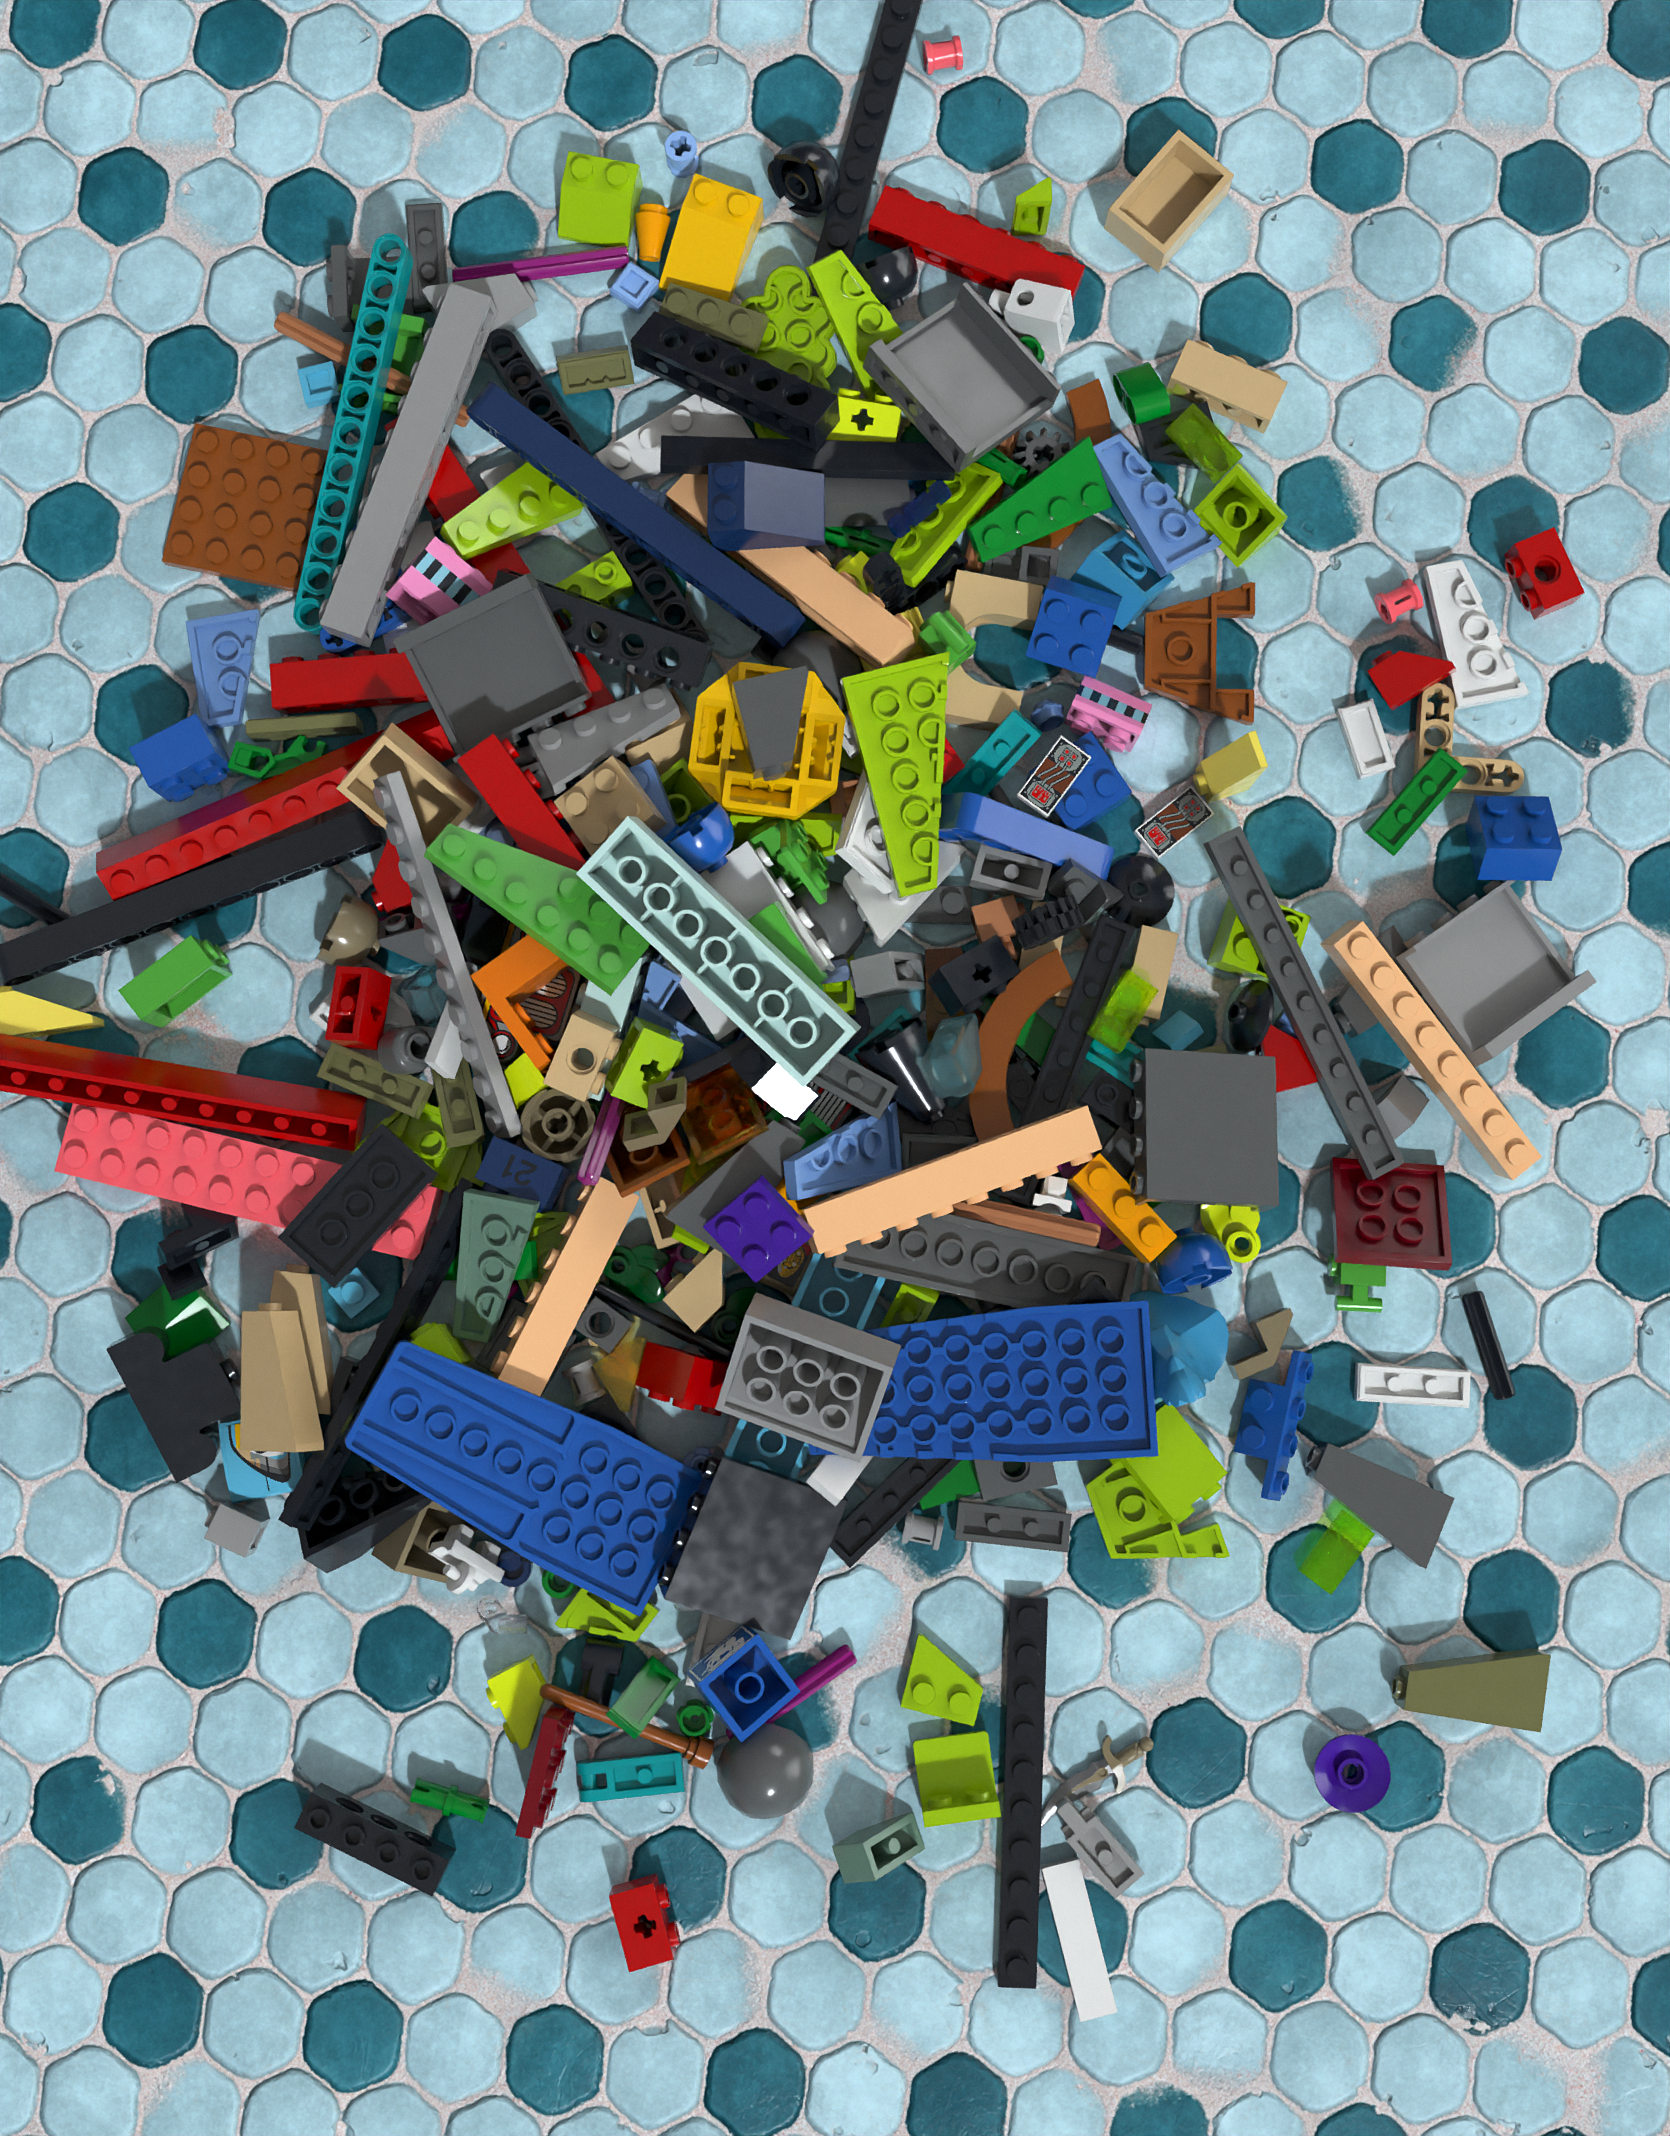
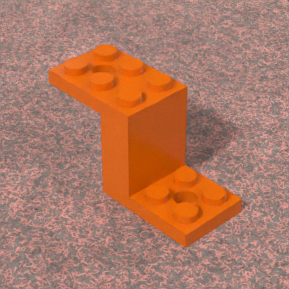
(512, 980)

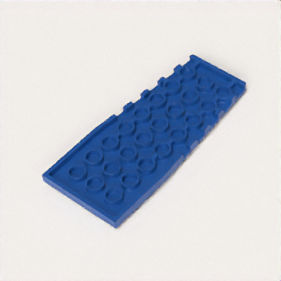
(1020, 1386)

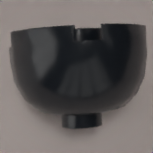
(805, 176)
(891, 276)

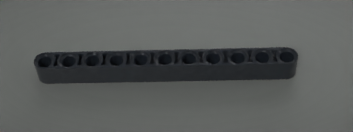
(537, 393)
(188, 897)

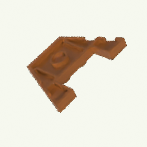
(1182, 653)

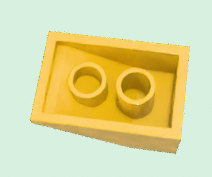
(712, 238)

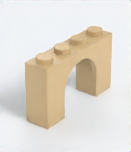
(978, 601)
(1150, 961)

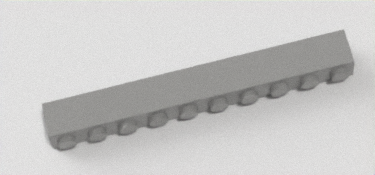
(408, 465)

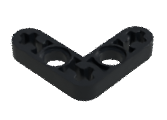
(886, 581)

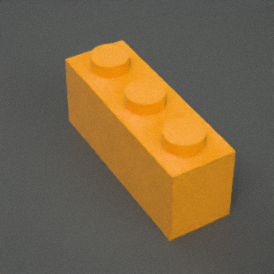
(1115, 1205)

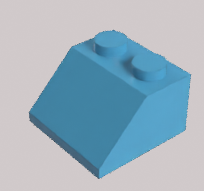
(1126, 571)

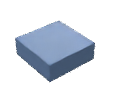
(634, 287)

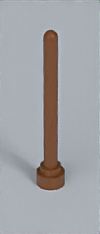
(695, 1749)

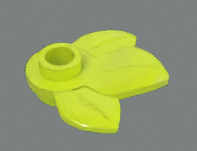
(1231, 1223)

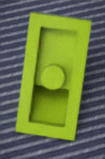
(910, 1305)

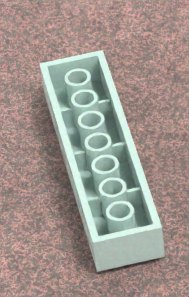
(718, 950)

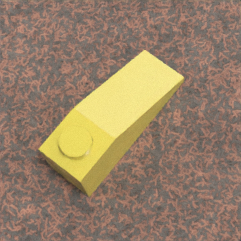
(1230, 769)
(34, 1017)

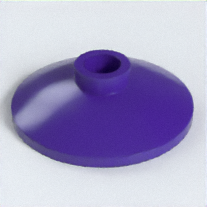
(1365, 1786)

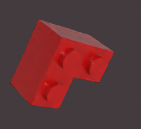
(681, 1376)

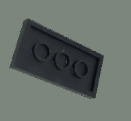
(358, 1205)

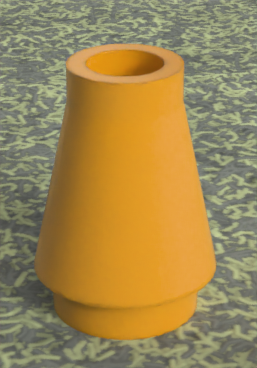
(651, 230)

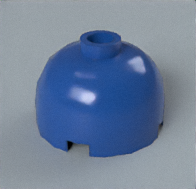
(703, 838)
(1191, 1261)

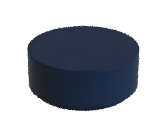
(516, 1571)

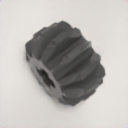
(1037, 447)

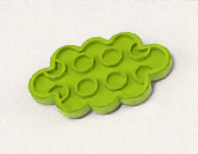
(796, 331)

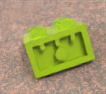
(956, 1778)

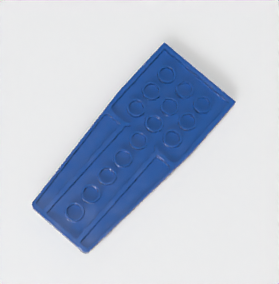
(527, 1472)

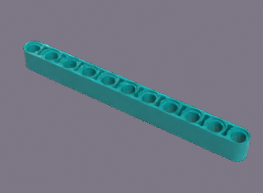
(350, 418)

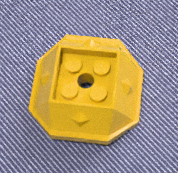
(721, 762)

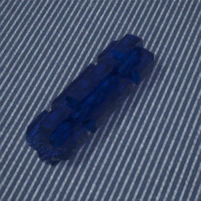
(919, 509)

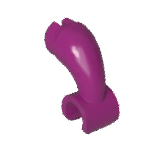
(675, 1254)

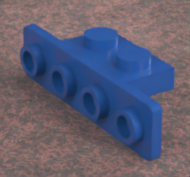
(1271, 1422)

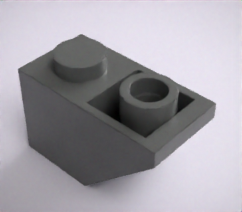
(405, 936)

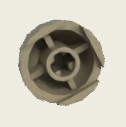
(350, 933)
(557, 1125)

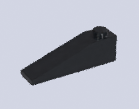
(358, 1517)

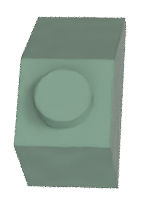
(878, 1849)

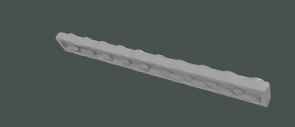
(444, 946)

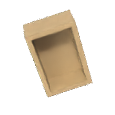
(1168, 201)
(432, 789)

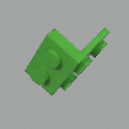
(793, 856)

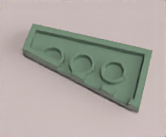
(489, 1254)

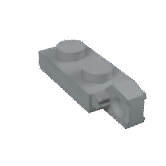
(1098, 1847)

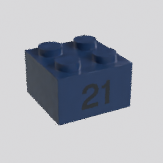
(522, 1173)

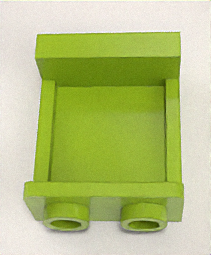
(1179, 1472)

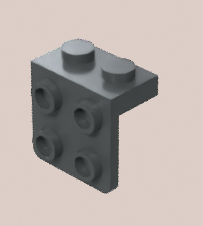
(348, 283)

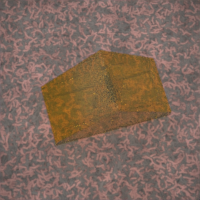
(621, 1370)

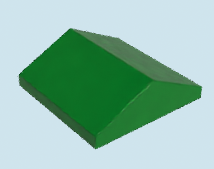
(183, 1320)

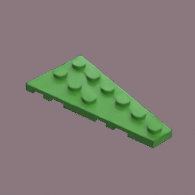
(544, 903)

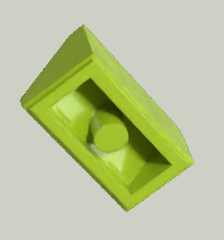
(1032, 210)

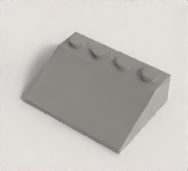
(807, 1377)

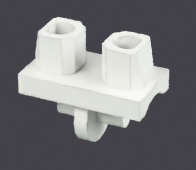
(1051, 1196)
(464, 1566)

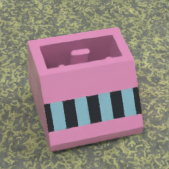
(437, 583)
(1108, 714)

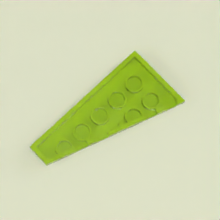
(902, 745)

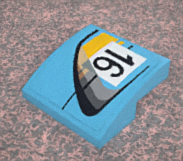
(256, 1473)

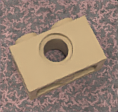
(567, 1072)

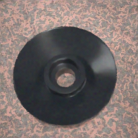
(1159, 894)
(1250, 1016)

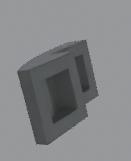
(1025, 565)

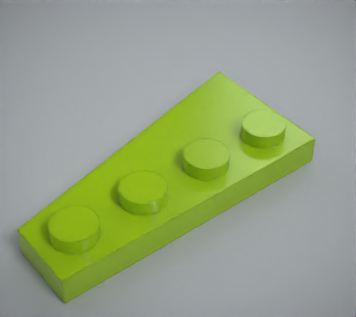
(508, 512)

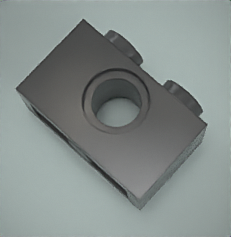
(997, 1483)

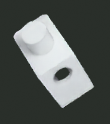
(1036, 312)

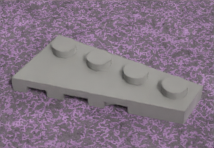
(584, 741)

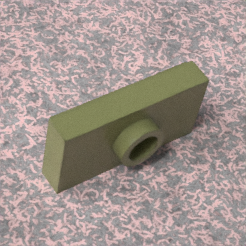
(595, 369)

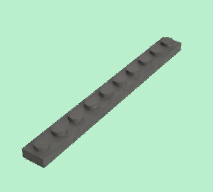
(1304, 1003)

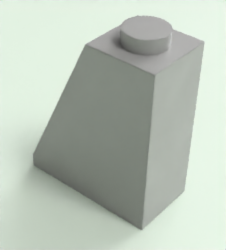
(512, 299)

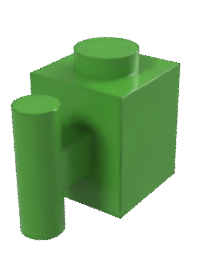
(944, 634)
(1359, 1278)

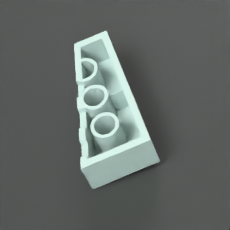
(612, 1008)

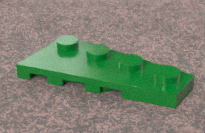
(1050, 501)

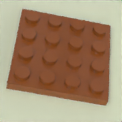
(245, 507)

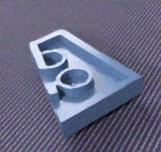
(222, 664)

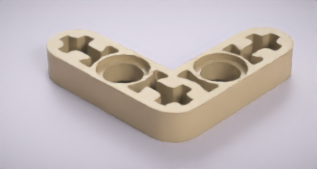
(1496, 766)

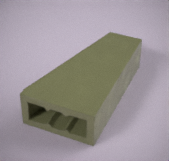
(1485, 1688)

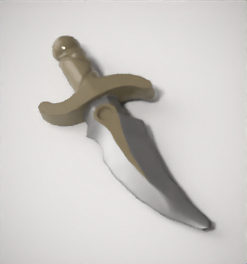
(1095, 1775)

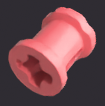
(942, 55)
(1386, 604)

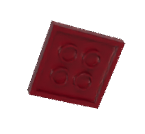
(1392, 1218)
(545, 1769)

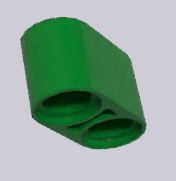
(1141, 393)

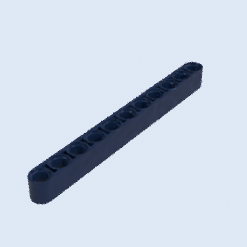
(635, 516)

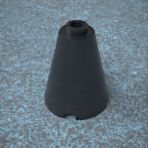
(898, 1058)

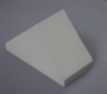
(1401, 1106)

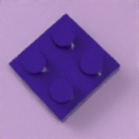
(758, 1228)

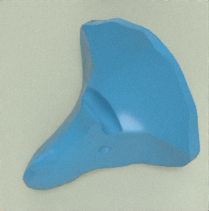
(1186, 1346)

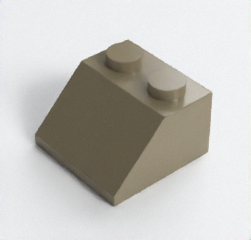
(409, 1544)

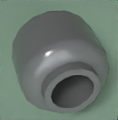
(404, 1050)

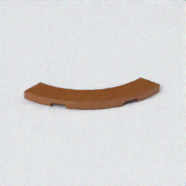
(1089, 418)
(1000, 1033)

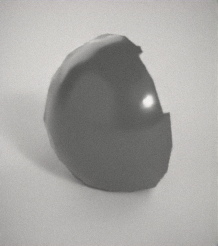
(825, 657)
(834, 920)
(766, 1772)

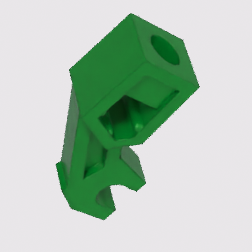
(245, 756)

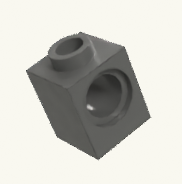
(619, 1324)

